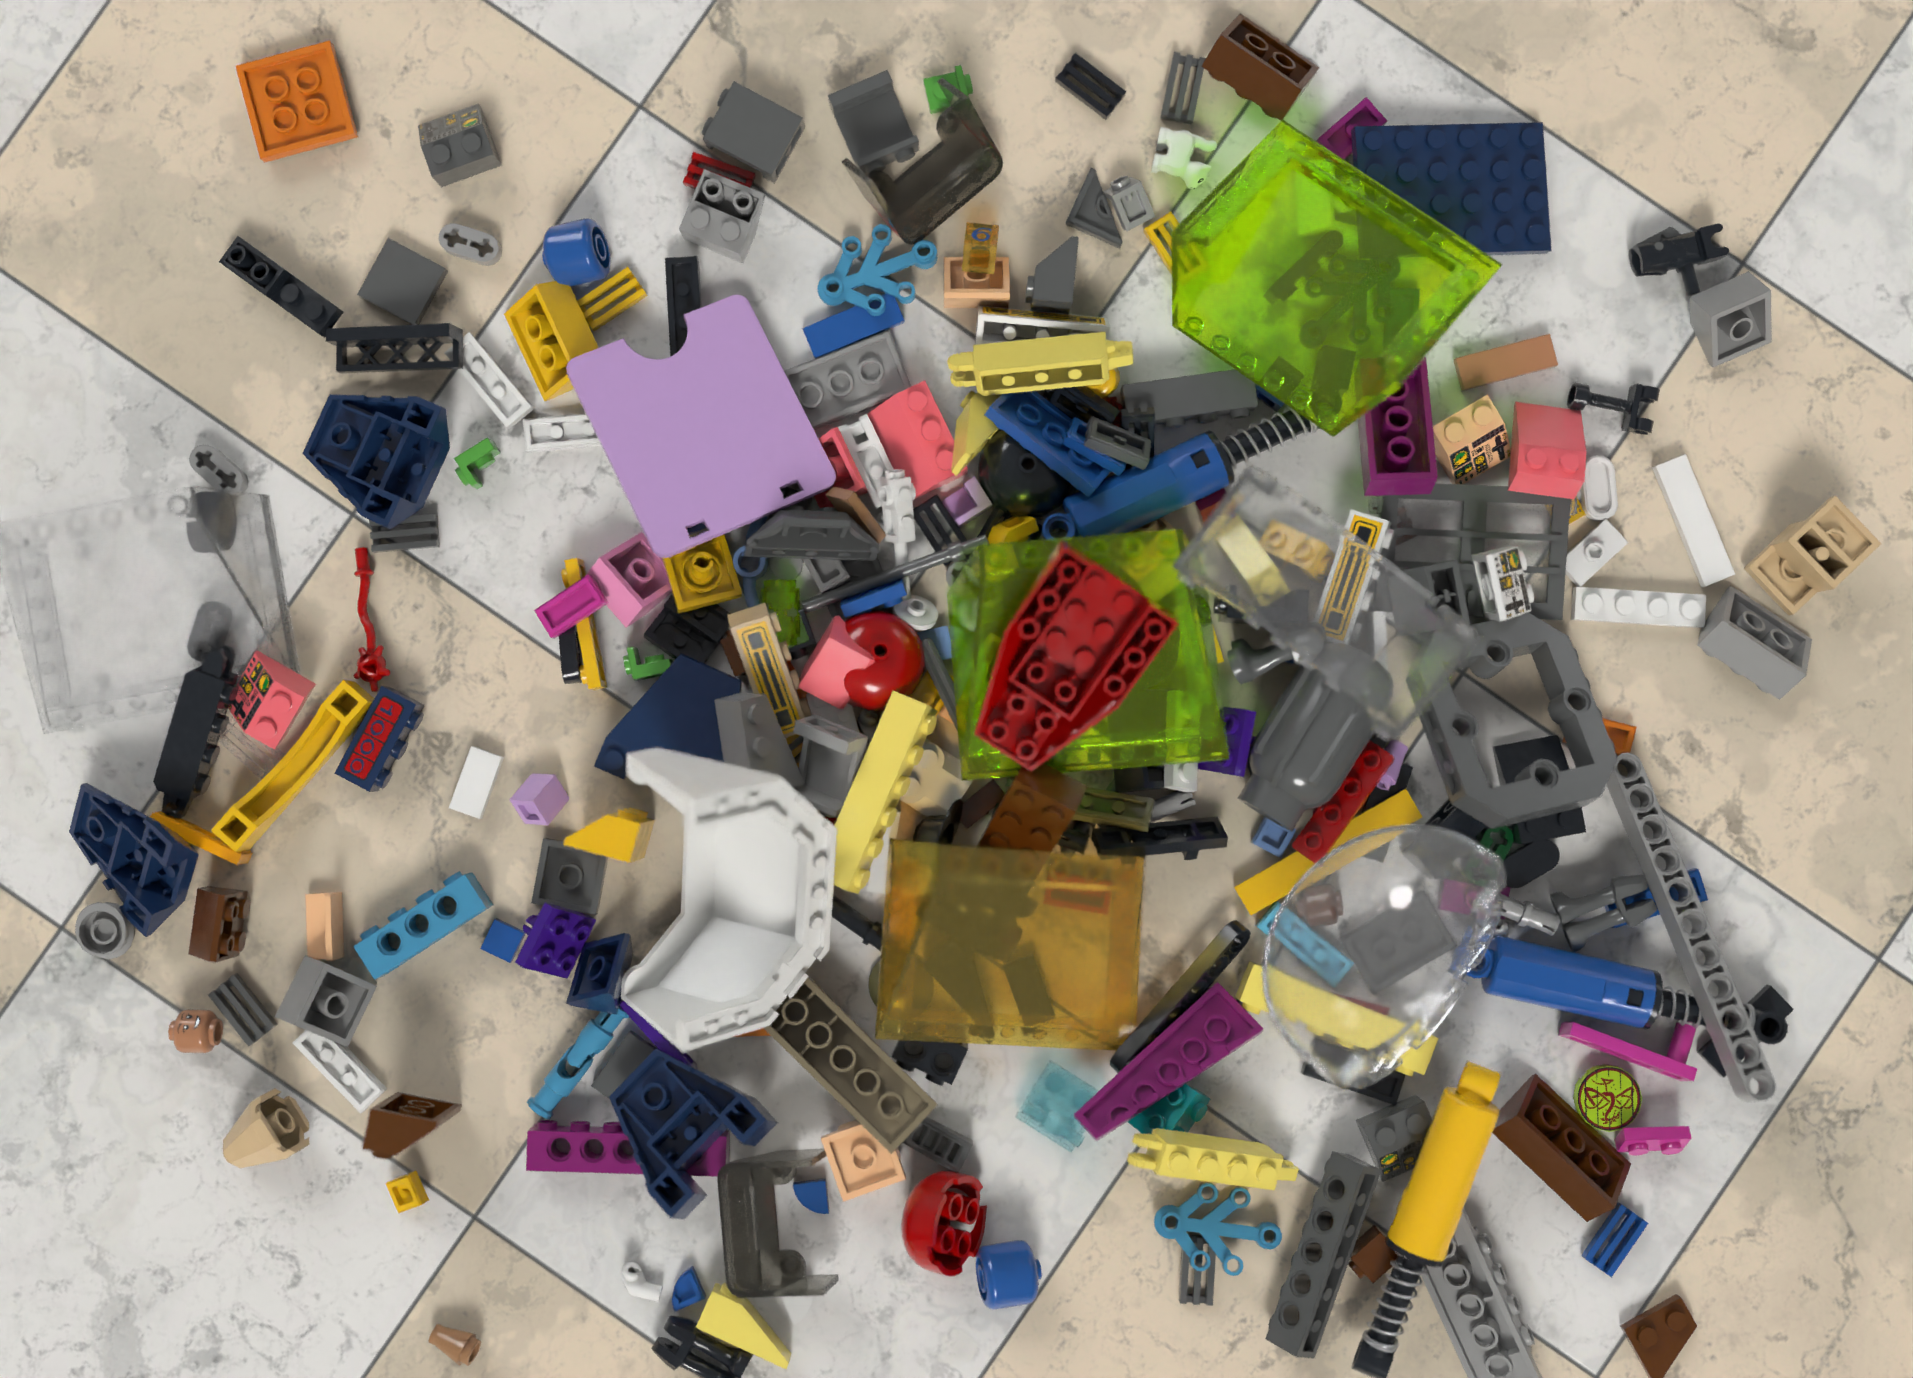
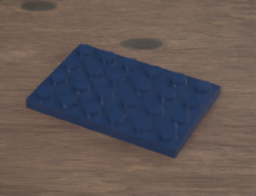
(1468, 177)

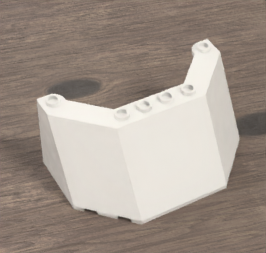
(749, 900)

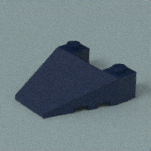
(672, 715)
(674, 1118)

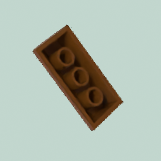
(1562, 1149)

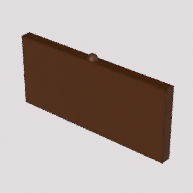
(981, 803)

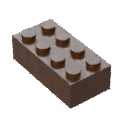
(1033, 811)

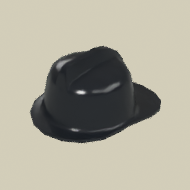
(940, 828)

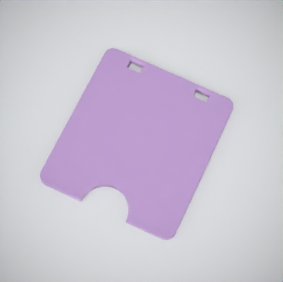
(703, 429)

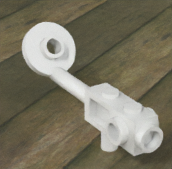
(897, 498)

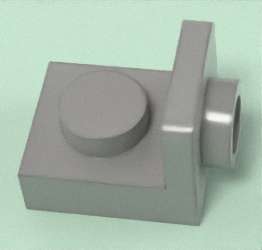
(1129, 202)

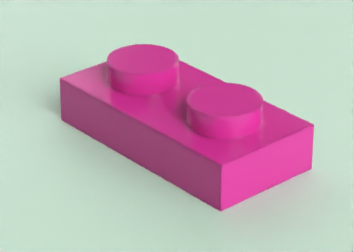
(1645, 1139)

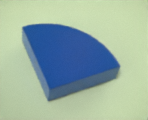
(813, 1195)
(687, 1290)

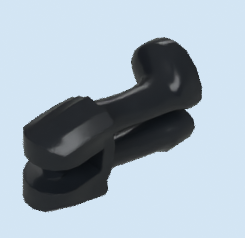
(691, 1337)

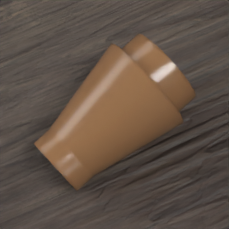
(456, 1344)

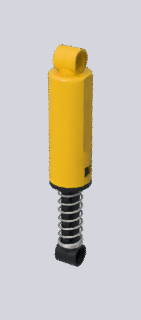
(1431, 1207)

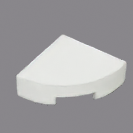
(797, 1307)

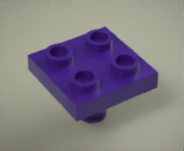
(1239, 730)
(554, 940)

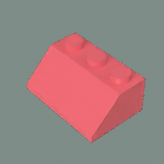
(916, 438)

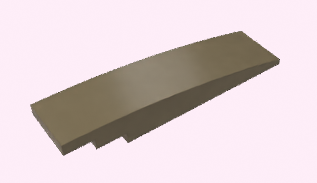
(850, 1065)

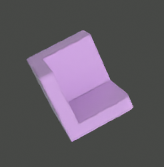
(967, 503)
(539, 799)

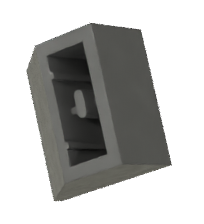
(1445, 582)

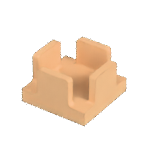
(860, 1161)

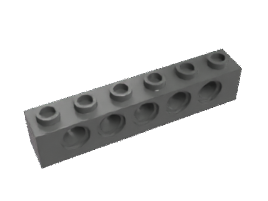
(1337, 1243)

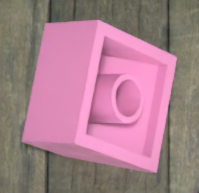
(631, 579)

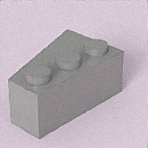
(754, 737)

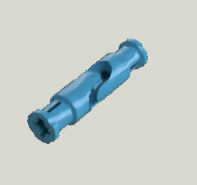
(591, 1041)

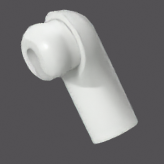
(1509, 929)
(637, 1284)

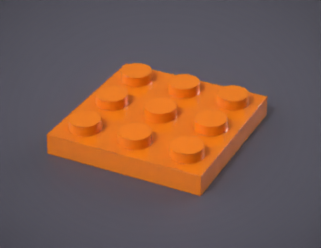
(296, 101)

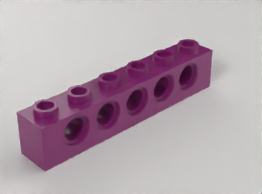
(545, 1156)

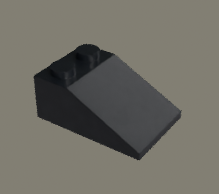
(1514, 758)

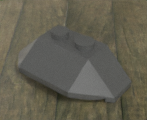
(812, 536)

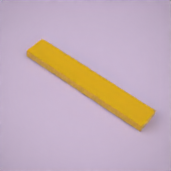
(1281, 877)

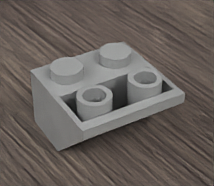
(723, 216)

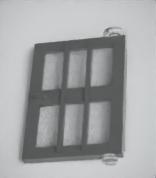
(1477, 519)

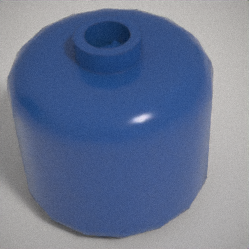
(576, 252)
(1007, 1274)

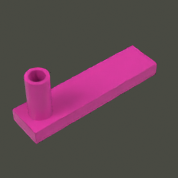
(1672, 1065)

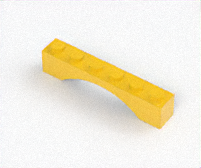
(272, 795)

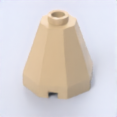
(266, 1131)

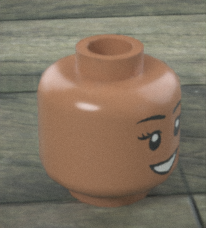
(196, 1031)

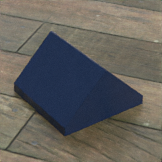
(600, 974)

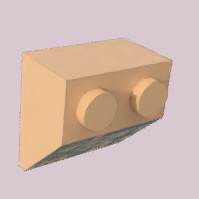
(1471, 441)

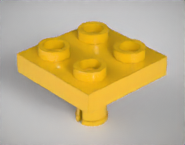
(702, 575)

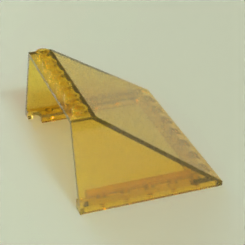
(1010, 946)

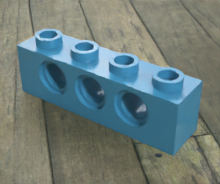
(382, 958)

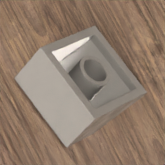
(1732, 318)
(326, 1001)

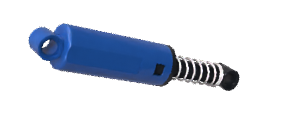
(1171, 479)
(1597, 988)

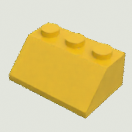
(550, 334)
(616, 835)

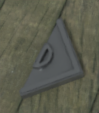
(1092, 212)

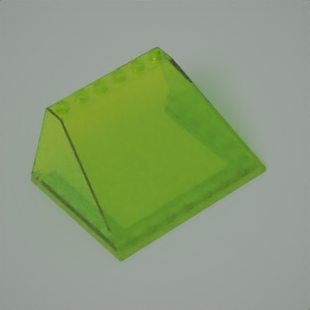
(1318, 279)
(1168, 714)

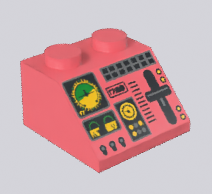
(269, 699)

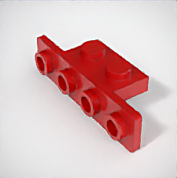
(1335, 815)

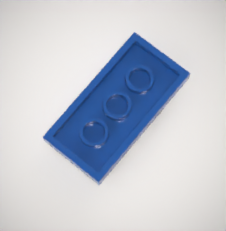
(1041, 430)

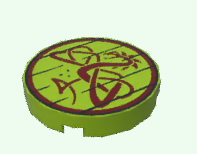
(1607, 1097)

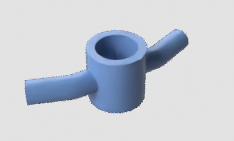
(750, 578)

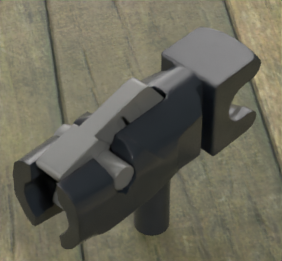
(1677, 251)

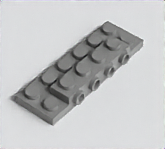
(1478, 1310)

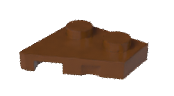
(1660, 1335)

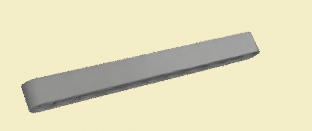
(1687, 943)

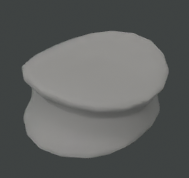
(104, 930)

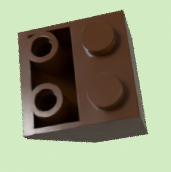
(218, 923)

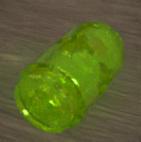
(780, 597)

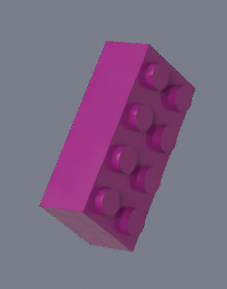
(1399, 441)

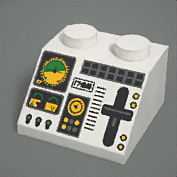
(1502, 583)

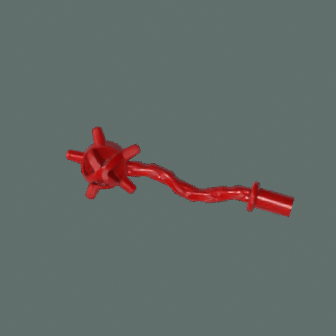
(371, 663)

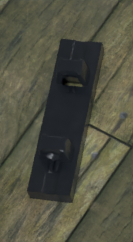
(1162, 838)

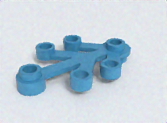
(872, 273)
(1211, 1228)

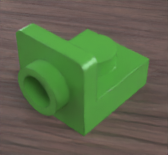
(936, 99)
(479, 457)
(653, 666)

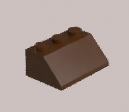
(1259, 67)
(404, 1121)

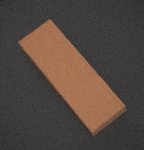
(1505, 362)

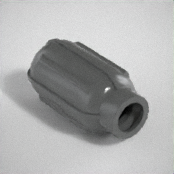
(1304, 749)

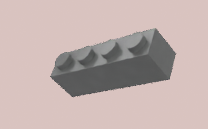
(1192, 398)

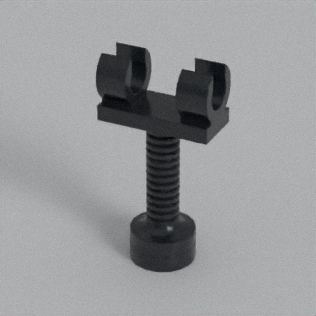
(1580, 396)

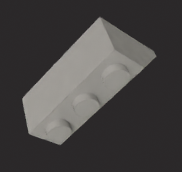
(1755, 643)

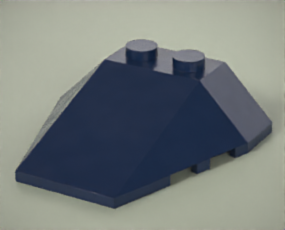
(380, 452)
(137, 855)

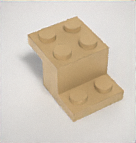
(1812, 555)

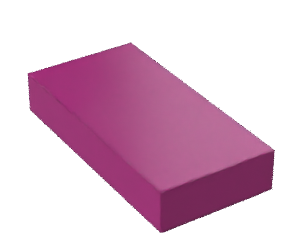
(571, 606)

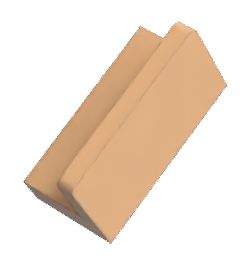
(324, 925)

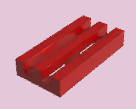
(718, 165)

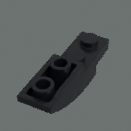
(280, 286)

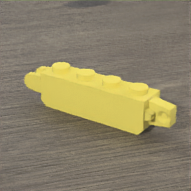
(1039, 363)
(1211, 1159)

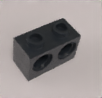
(925, 1060)

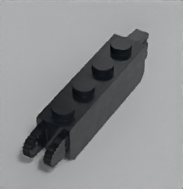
(195, 731)

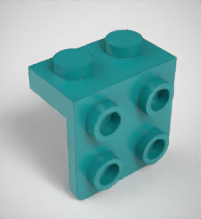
(1174, 1112)

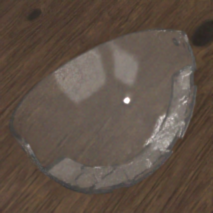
(1379, 947)

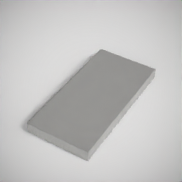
(849, 380)

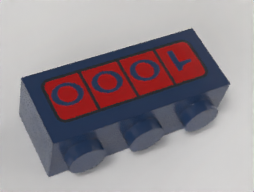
(380, 739)

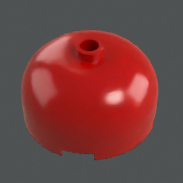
(896, 671)
(928, 1218)

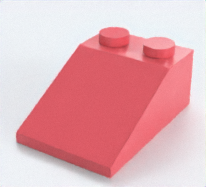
(1547, 451)

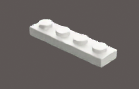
(1638, 607)

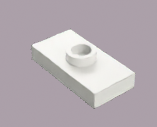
(1593, 552)

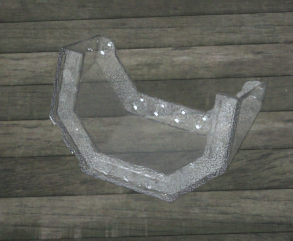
(1328, 600)

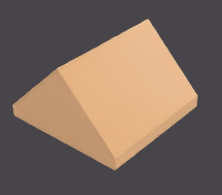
(974, 289)

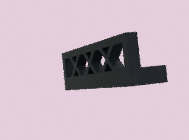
(392, 336)

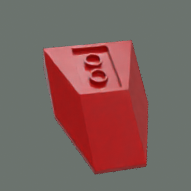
(1068, 657)

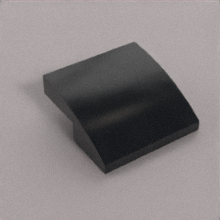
(691, 632)

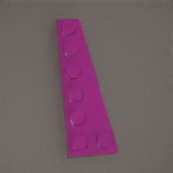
(1188, 1047)

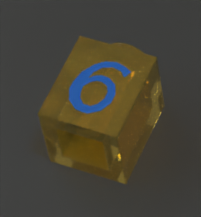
(980, 248)

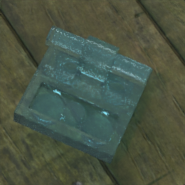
(1052, 1105)

